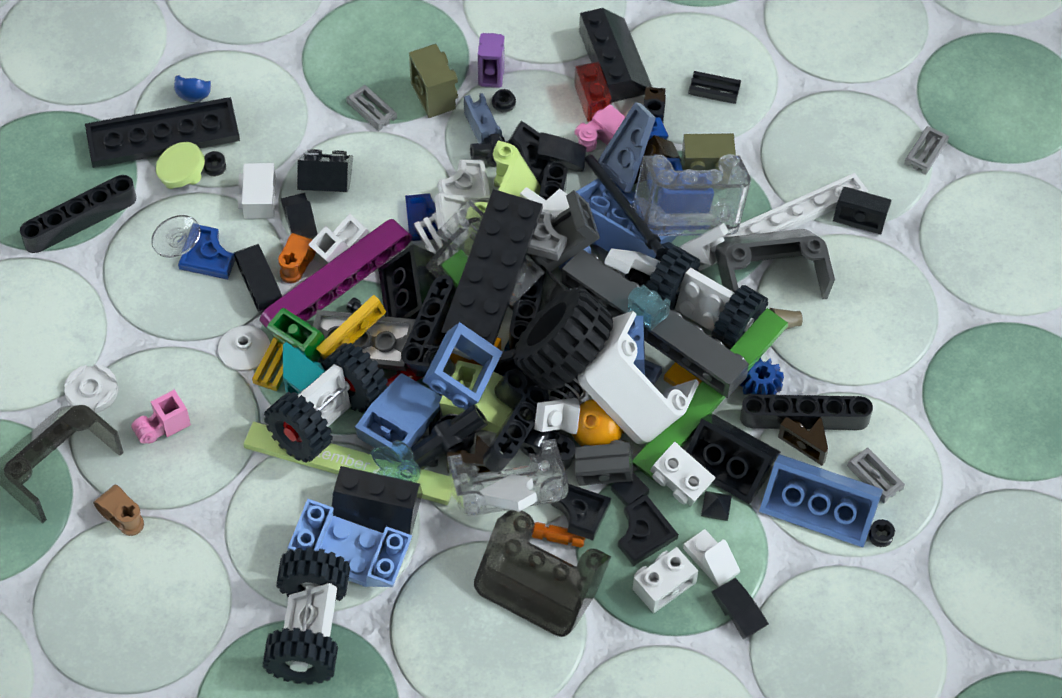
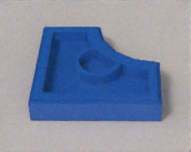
(208, 256)

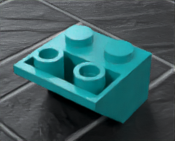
(298, 370)

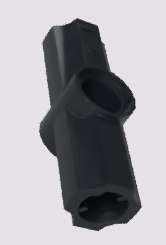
(448, 436)

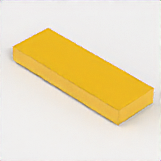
(353, 327)

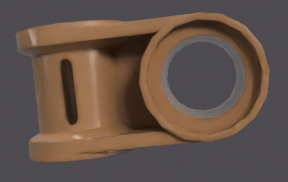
(120, 510)

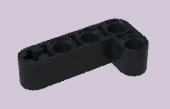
(426, 332)
(522, 397)

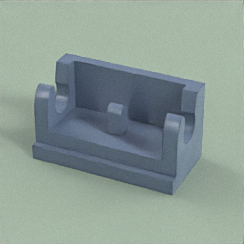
(480, 118)

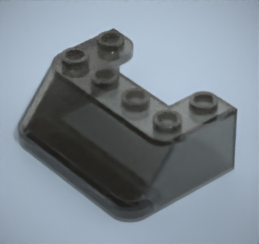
(535, 581)

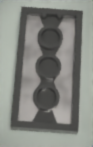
(382, 340)

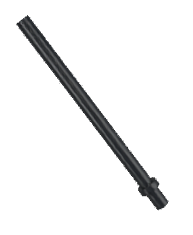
(652, 240)

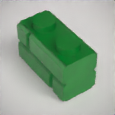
(296, 332)

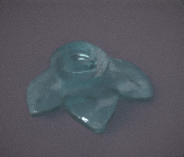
(396, 460)

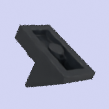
(299, 215)

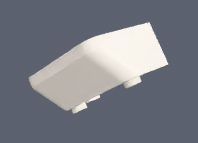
(627, 392)

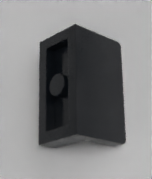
(862, 210)

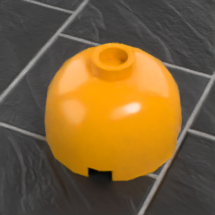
(595, 426)

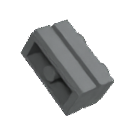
(604, 463)

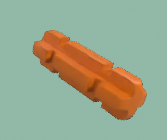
(557, 534)

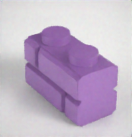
(491, 60)

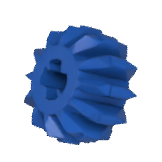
(763, 379)

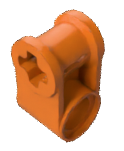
(295, 258)

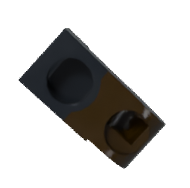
(655, 101)

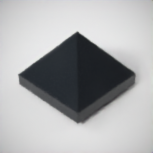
(716, 505)

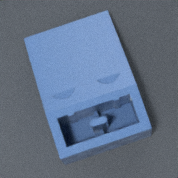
(399, 414)

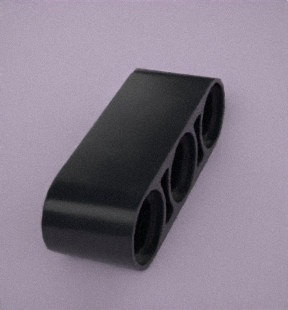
(257, 277)

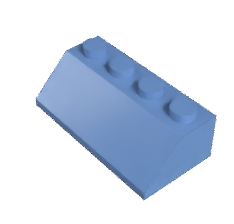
(821, 500)

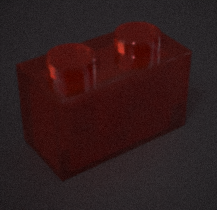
(591, 89)

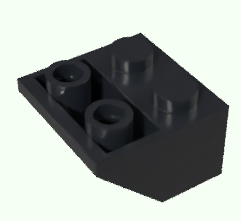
(324, 171)

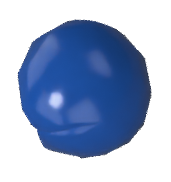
(192, 88)

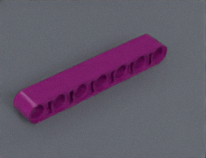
(342, 272)

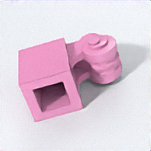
(602, 127)
(167, 418)

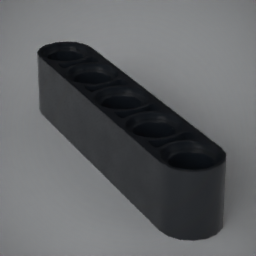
(78, 213)
(817, 405)

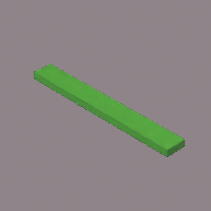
(706, 399)

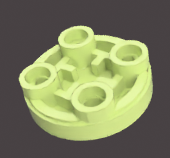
(180, 165)

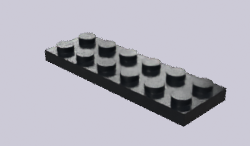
(155, 131)
(494, 265)

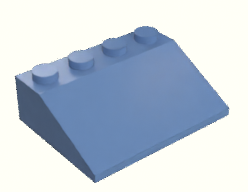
(612, 223)

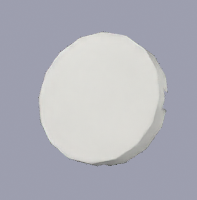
(91, 387)

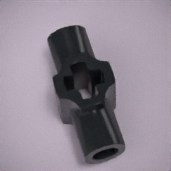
(486, 149)

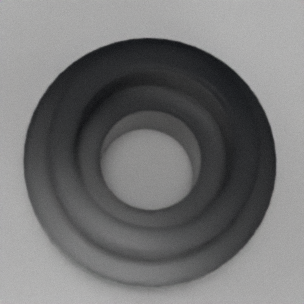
(503, 100)

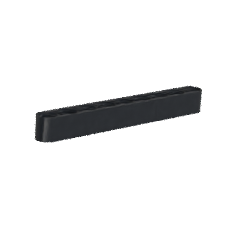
(530, 302)

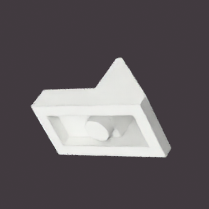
(699, 245)
(558, 415)
(712, 557)

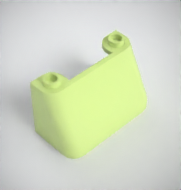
(511, 172)

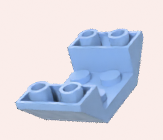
(371, 555)

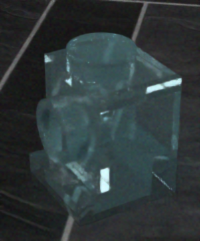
(649, 305)

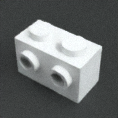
(681, 474)
(664, 579)

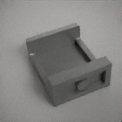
(576, 225)

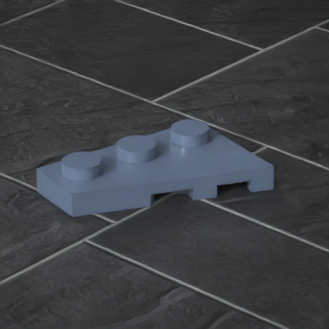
(626, 149)

